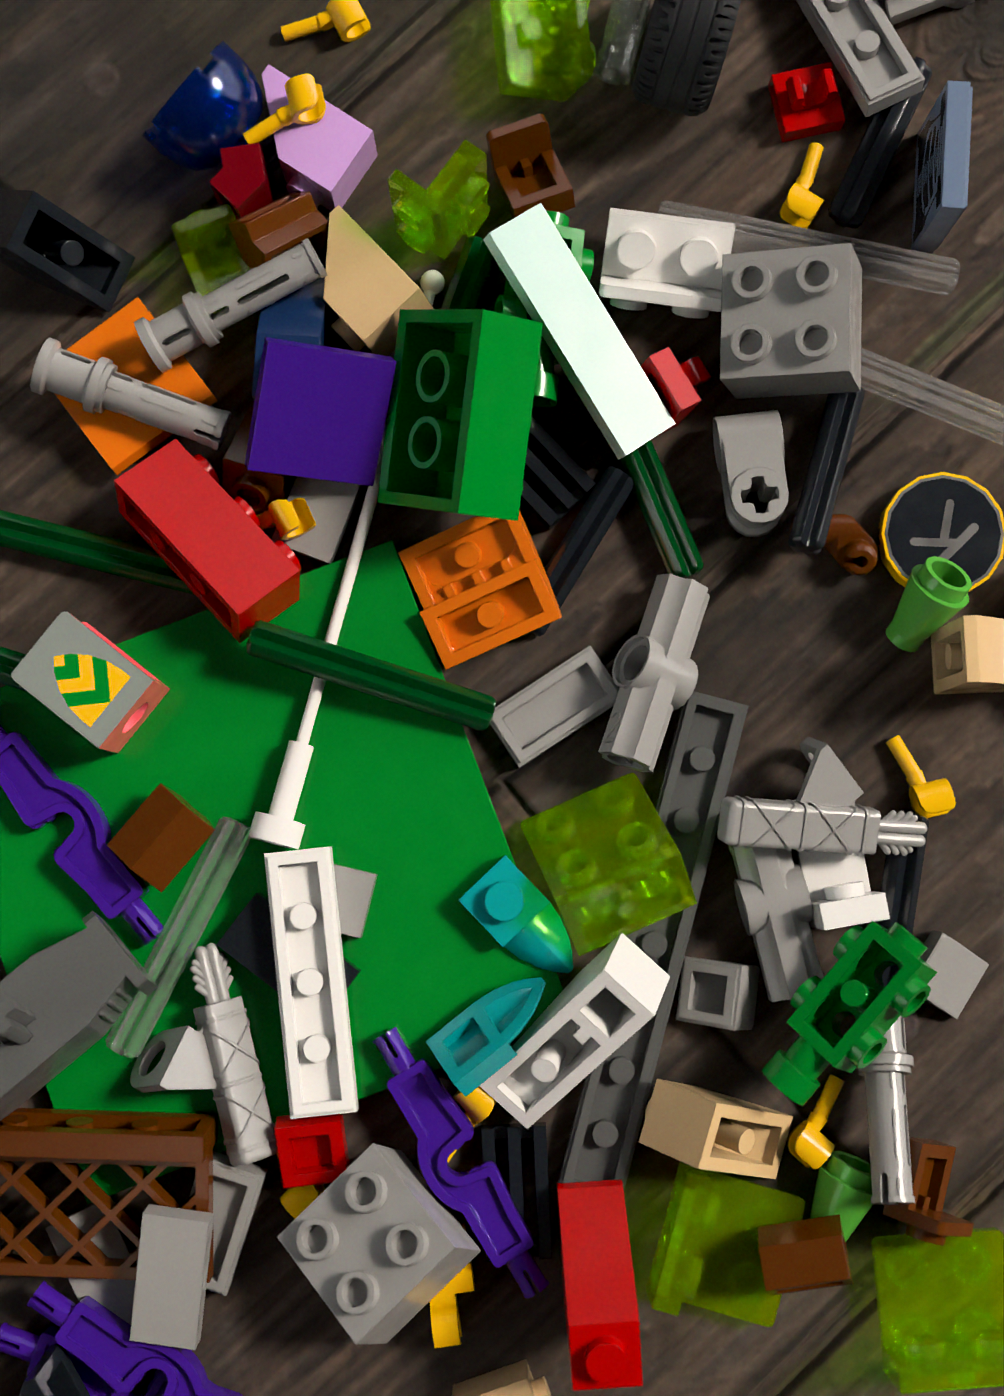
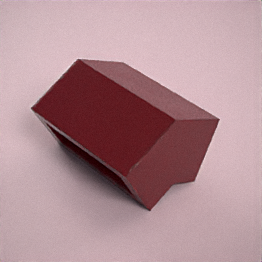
(243, 179)

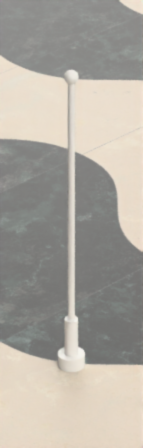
(278, 825)

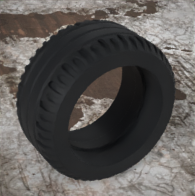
(684, 54)

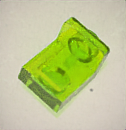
(209, 248)

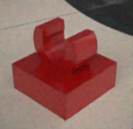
(806, 102)
(676, 382)
(311, 1149)

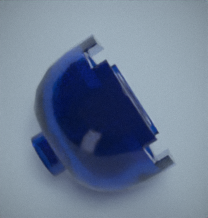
(208, 112)

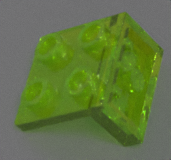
(609, 862)
(711, 1245)
(941, 1311)

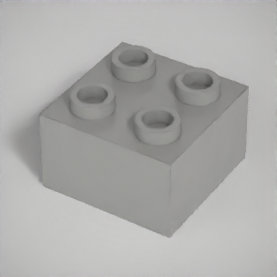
(791, 321)
(378, 1245)

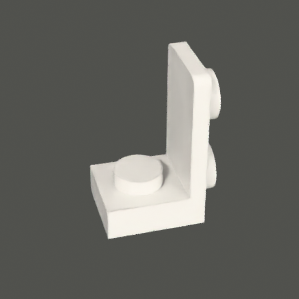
(840, 890)

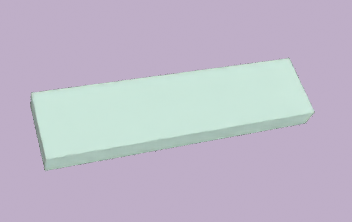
(579, 330)

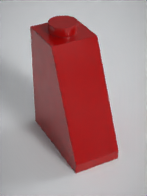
(599, 1286)

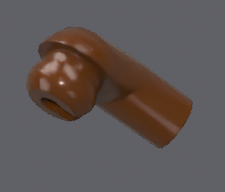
(850, 545)

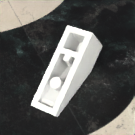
(579, 1030)

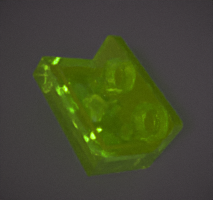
(542, 47)
(448, 208)

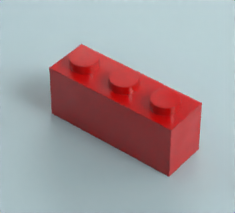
(209, 538)

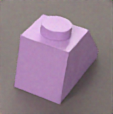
(323, 155)

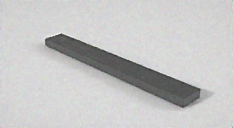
(690, 807)

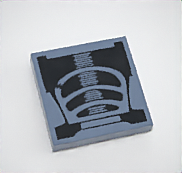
(942, 166)

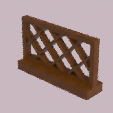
(98, 1139)

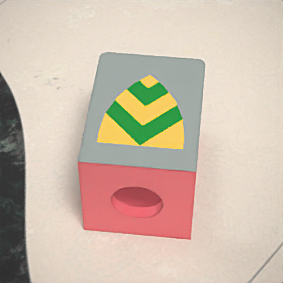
(89, 682)

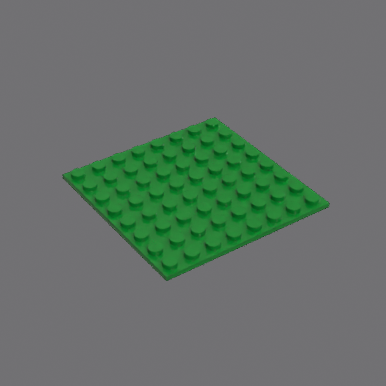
(381, 788)

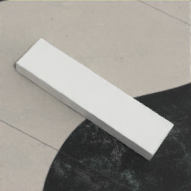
(311, 982)

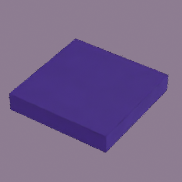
(319, 412)

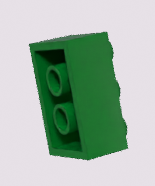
(460, 411)

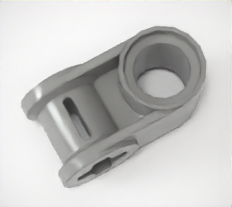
(751, 460)

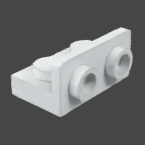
(664, 262)

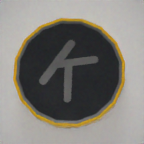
(945, 519)

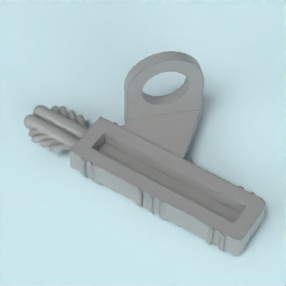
(820, 817)
(215, 1058)

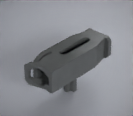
(62, 1006)

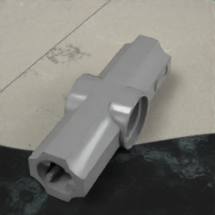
(654, 673)
(777, 913)

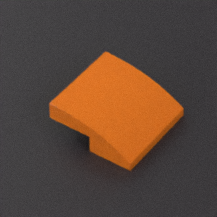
(114, 435)
(479, 586)

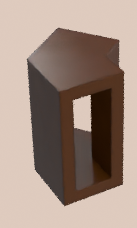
(280, 228)
(161, 837)
(804, 1255)

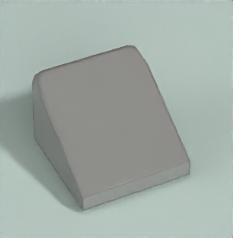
(956, 974)
(718, 993)

